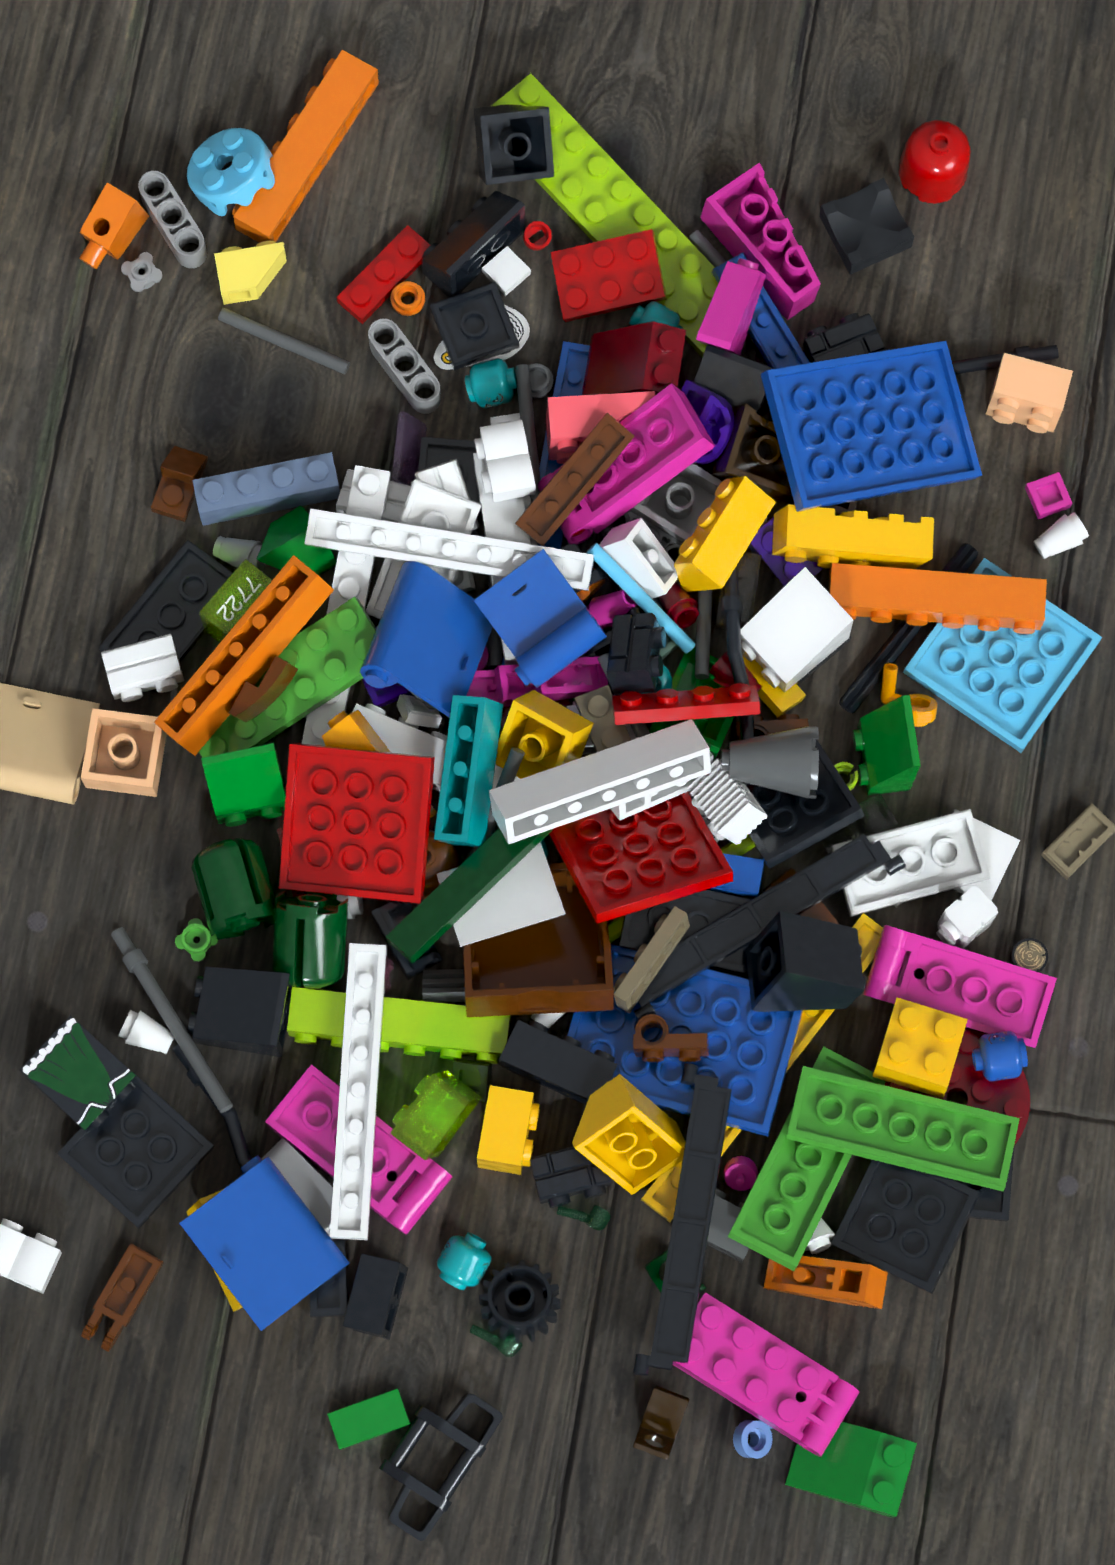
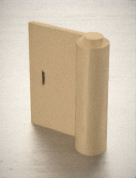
(42, 742)

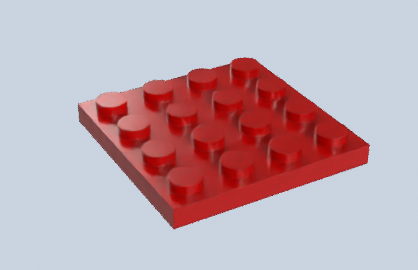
(356, 822)
(641, 858)

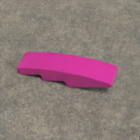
(505, 685)

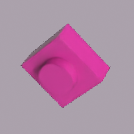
(1048, 495)

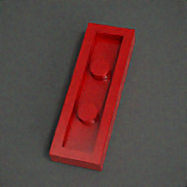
(380, 277)

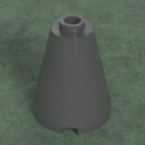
(776, 761)

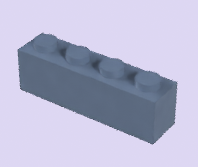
(266, 489)

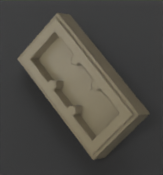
(1079, 841)

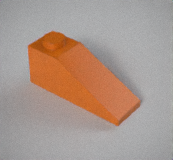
(830, 1281)

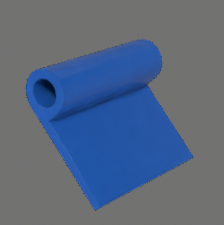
(427, 638)
(264, 1242)

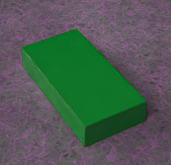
(368, 1419)

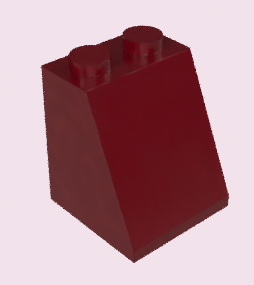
(634, 359)

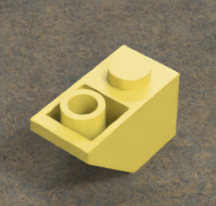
(248, 271)

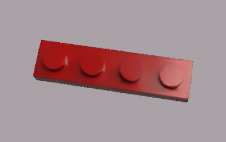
(685, 705)

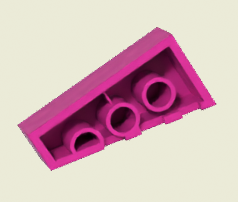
(751, 222)

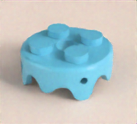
(241, 180)

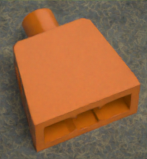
(111, 225)

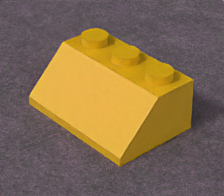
(722, 535)
(628, 1135)

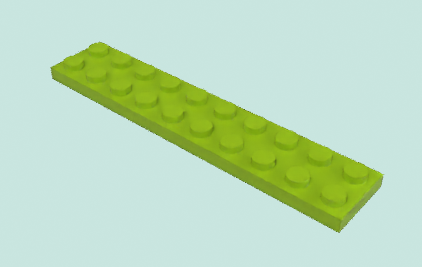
(612, 205)

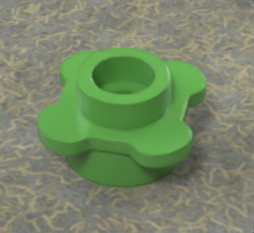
(197, 950)

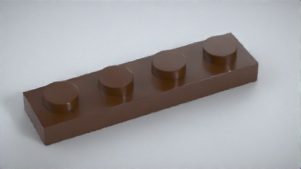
(574, 479)

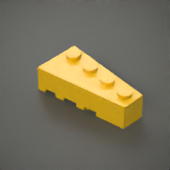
(851, 538)

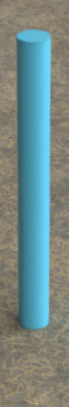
(641, 598)

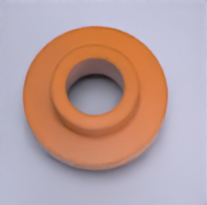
(404, 289)

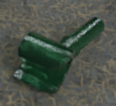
(596, 1219)
(506, 1347)

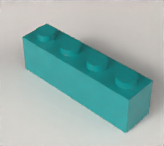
(468, 771)

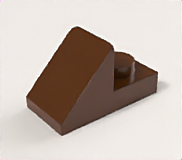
(176, 485)

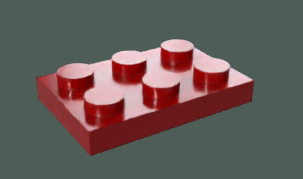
(608, 275)

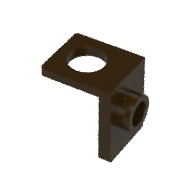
(661, 1422)

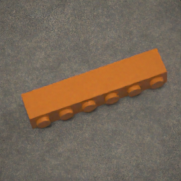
(308, 146)
(939, 597)
(244, 655)

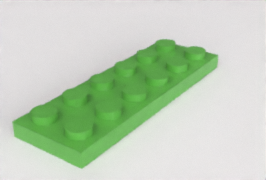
(327, 664)
(903, 1128)
(794, 1185)

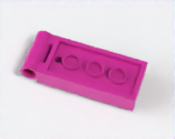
(664, 445)
(961, 983)
(309, 1123)
(765, 1376)

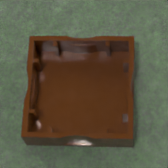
(543, 966)

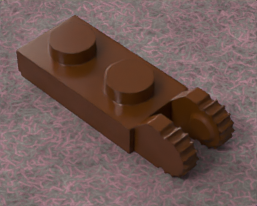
(123, 1293)

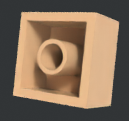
(1029, 393)
(123, 753)

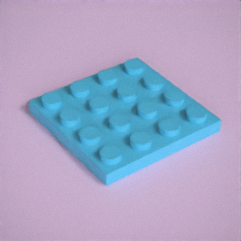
(1004, 676)

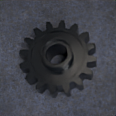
(525, 1319)

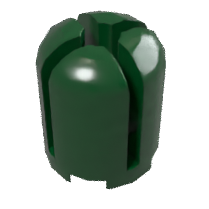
(233, 887)
(310, 938)

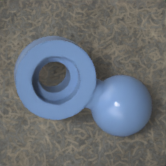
(759, 1439)

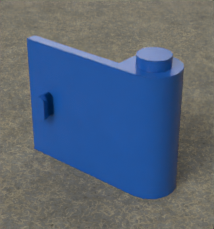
(542, 622)

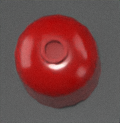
(935, 161)

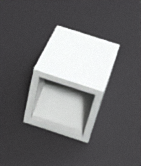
(795, 631)

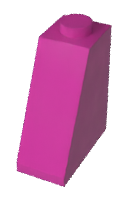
(732, 307)

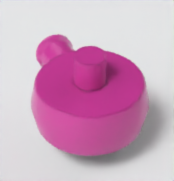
(740, 1173)

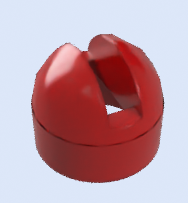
(532, 229)

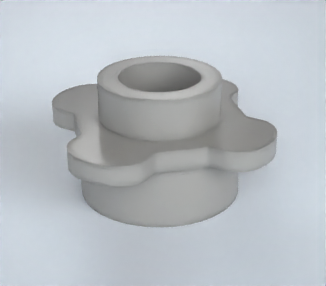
(148, 279)

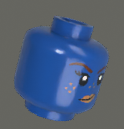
(1000, 1056)

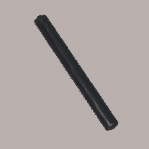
(897, 641)

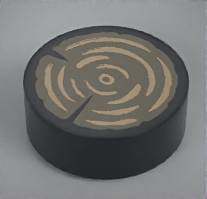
(1030, 954)

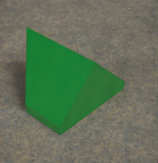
(287, 538)

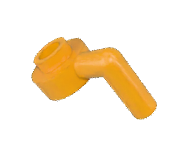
(923, 706)

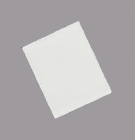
(516, 901)

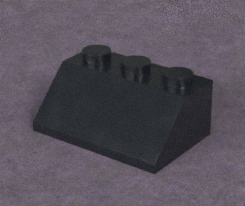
(474, 242)

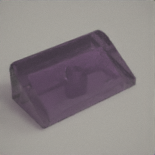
(407, 448)

